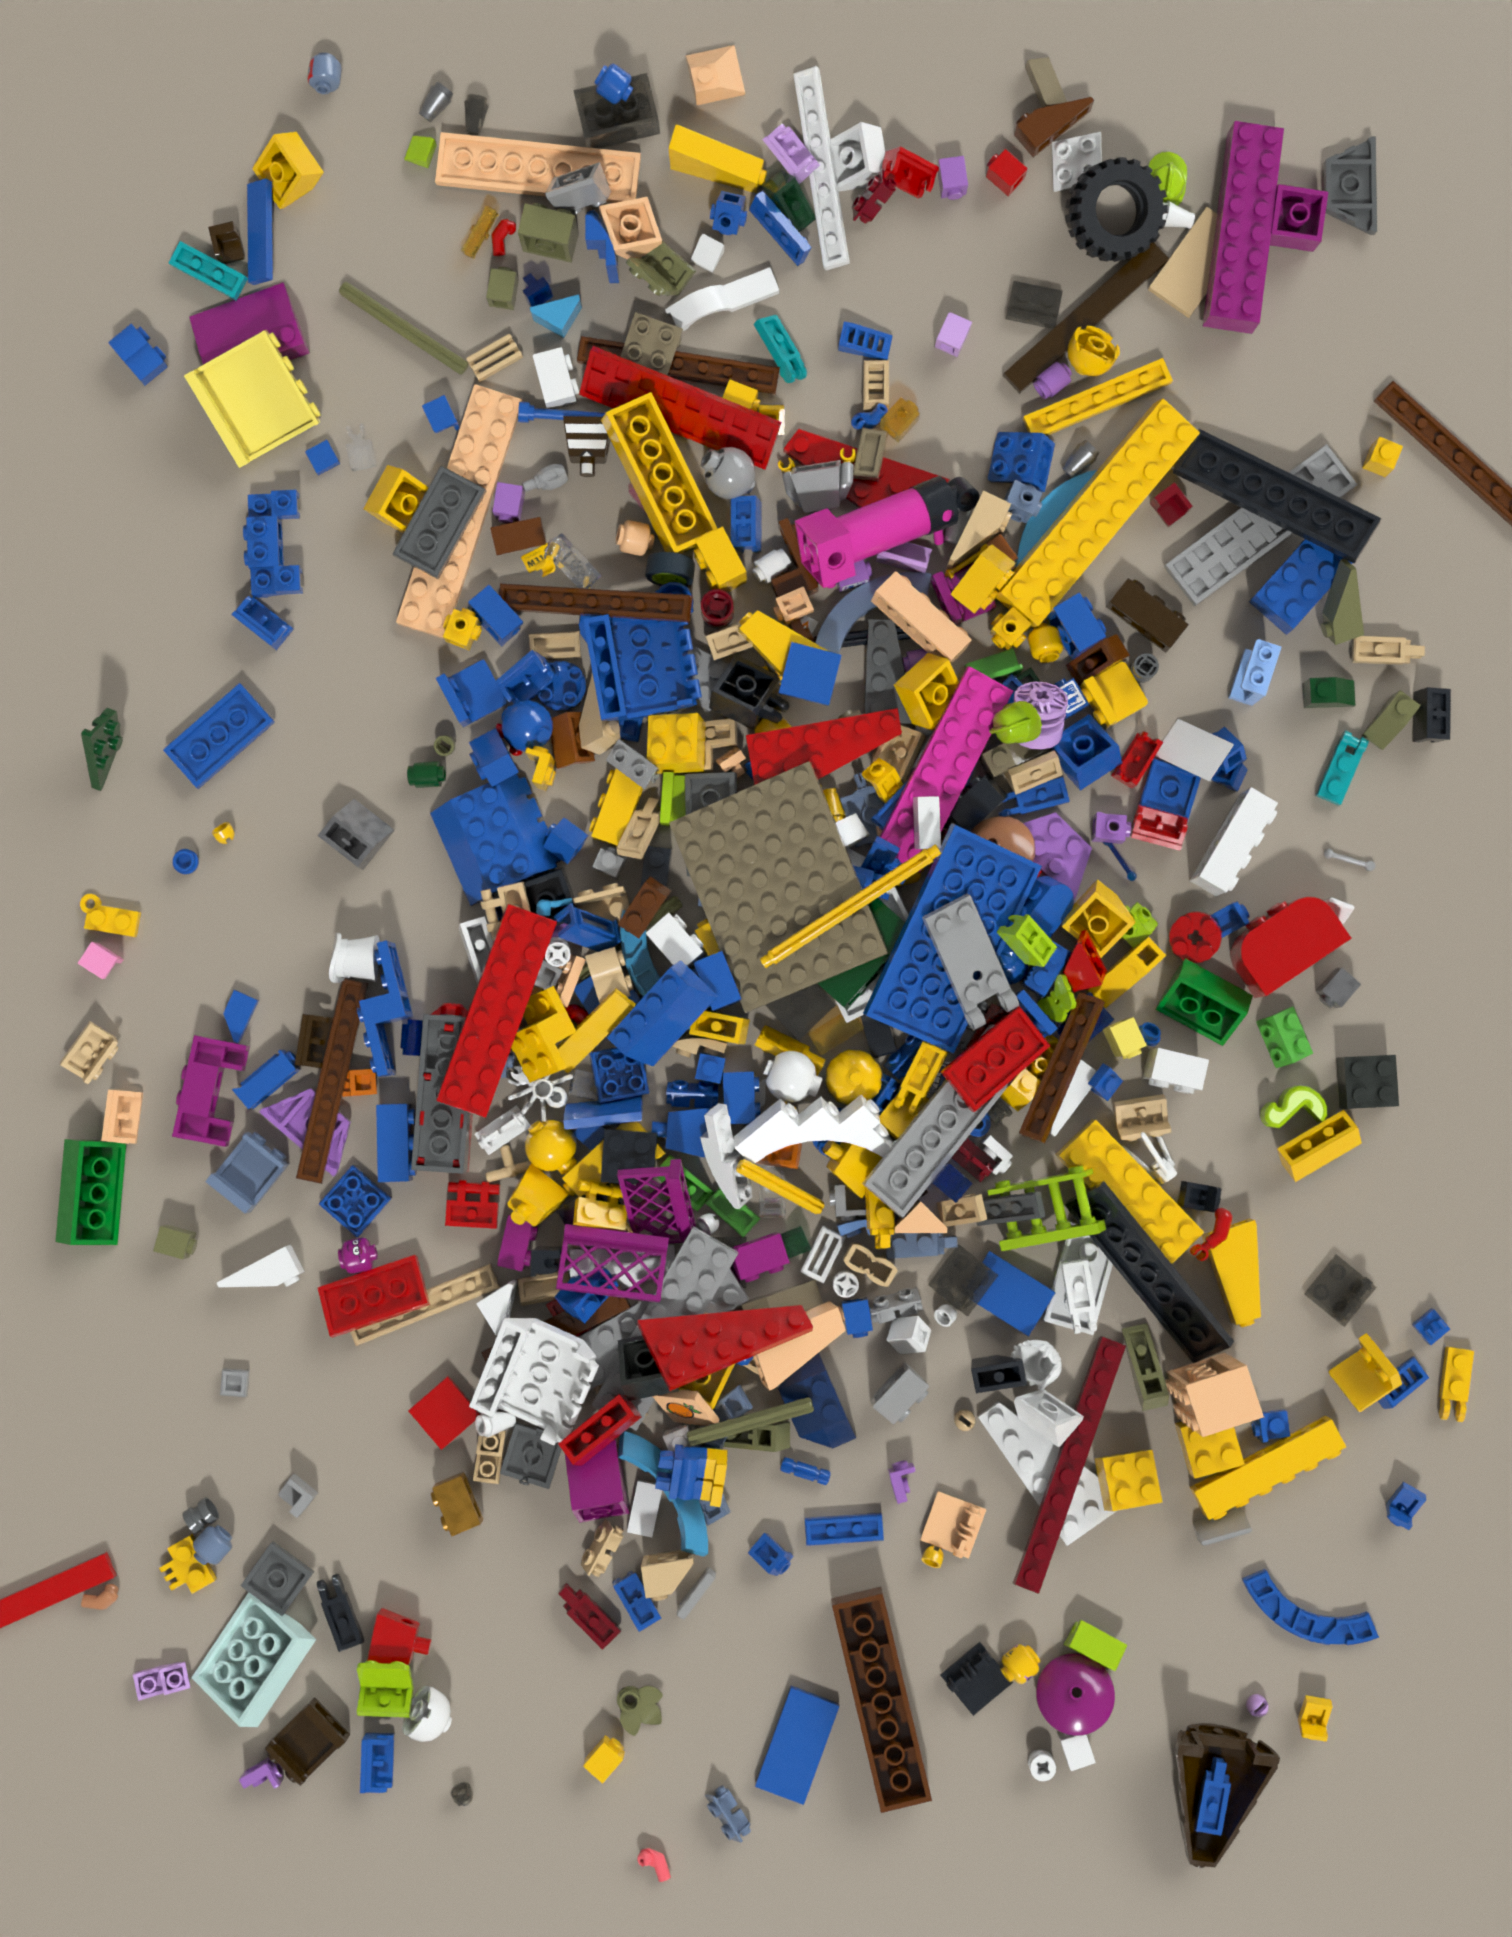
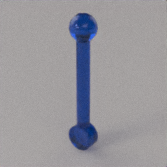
(1130, 874)

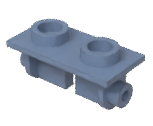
(720, 1807)

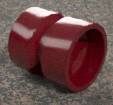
(717, 608)

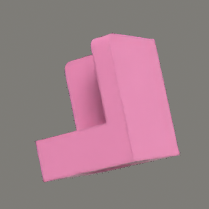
(99, 960)

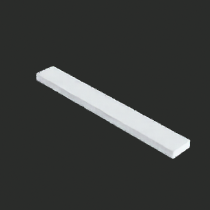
(823, 179)

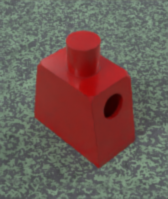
(396, 1639)

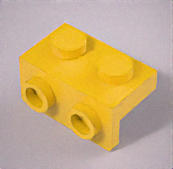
(544, 772)

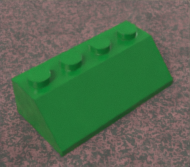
(90, 1192)

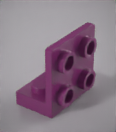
(952, 607)

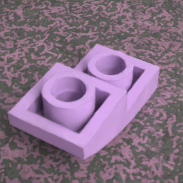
(161, 1680)

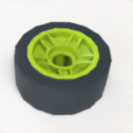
(669, 567)

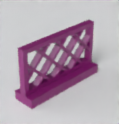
(678, 1203)
(616, 1241)

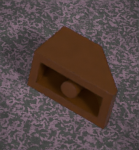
(1097, 659)

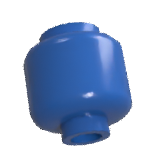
(613, 83)

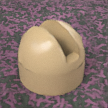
(966, 1414)

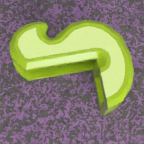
(1290, 1102)

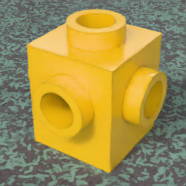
(1015, 623)
(465, 636)

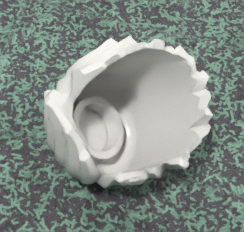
(1040, 1362)

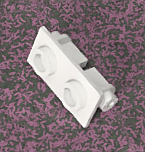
(502, 1130)

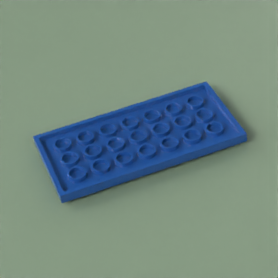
(913, 986)

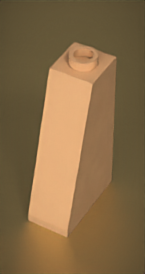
(783, 1360)

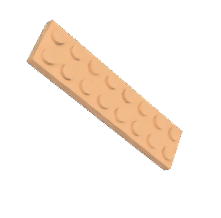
(528, 165)

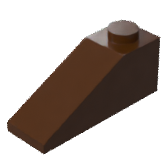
(1048, 123)

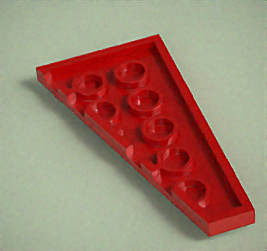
(706, 1343)

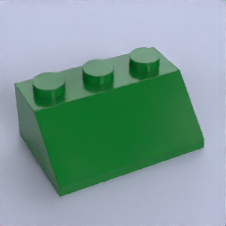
(1204, 1002)

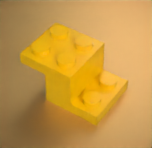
(536, 1042)

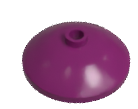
(1061, 1708)

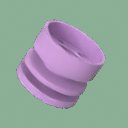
(1051, 706)

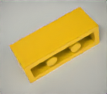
(616, 808)
(1319, 1145)

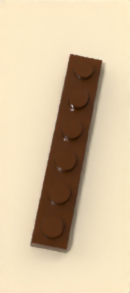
(1061, 1068)
(569, 1324)

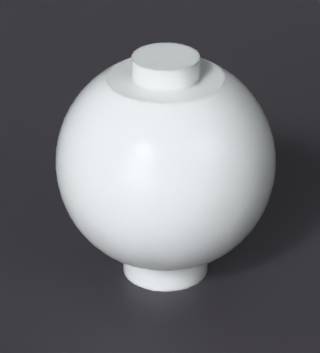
(792, 1076)

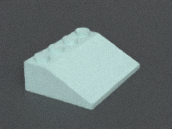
(252, 1661)

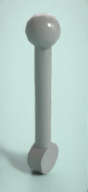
(1369, 865)

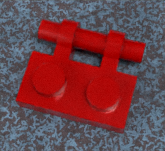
(472, 1213)

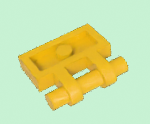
(596, 1213)

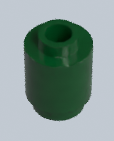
(426, 774)

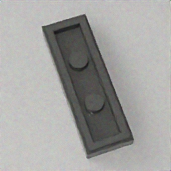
(1013, 1208)

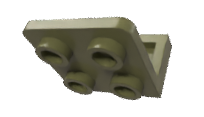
(663, 270)

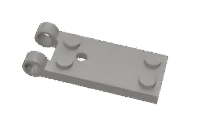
(966, 949)

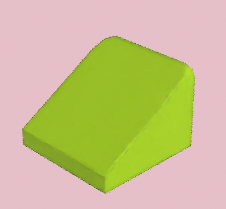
(421, 151)

